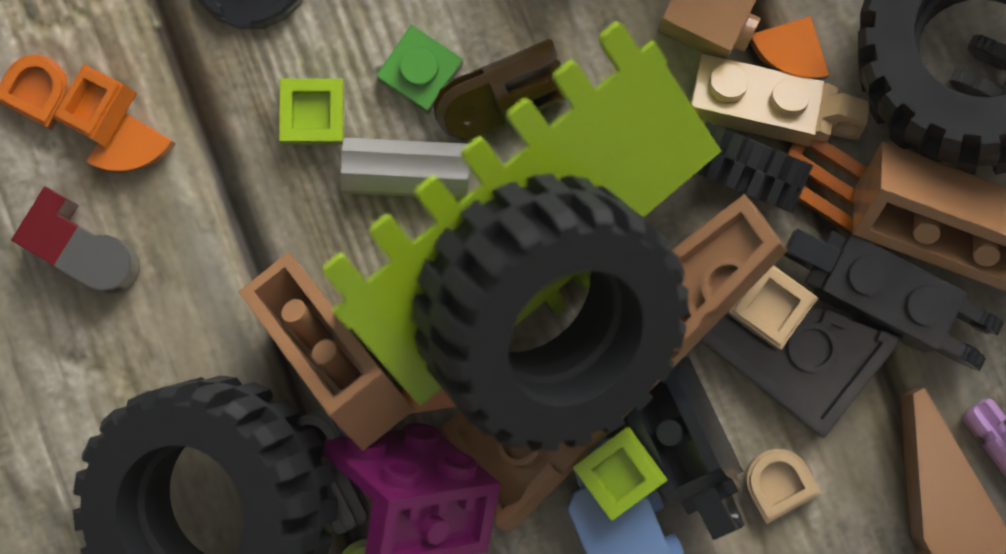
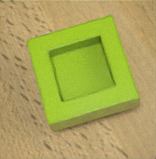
(312, 111)
(620, 473)

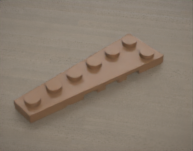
(719, 268)

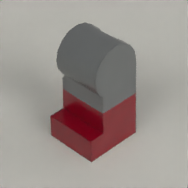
(89, 258)

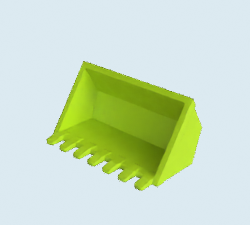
(625, 135)

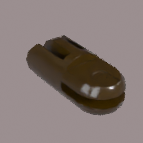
(482, 98)

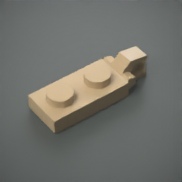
(774, 103)

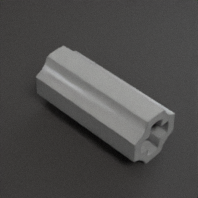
(401, 166)

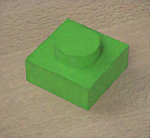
(419, 68)

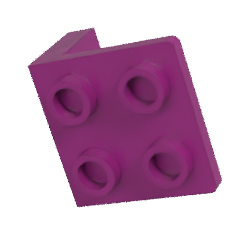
(421, 490)

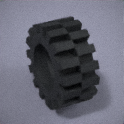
(756, 169)

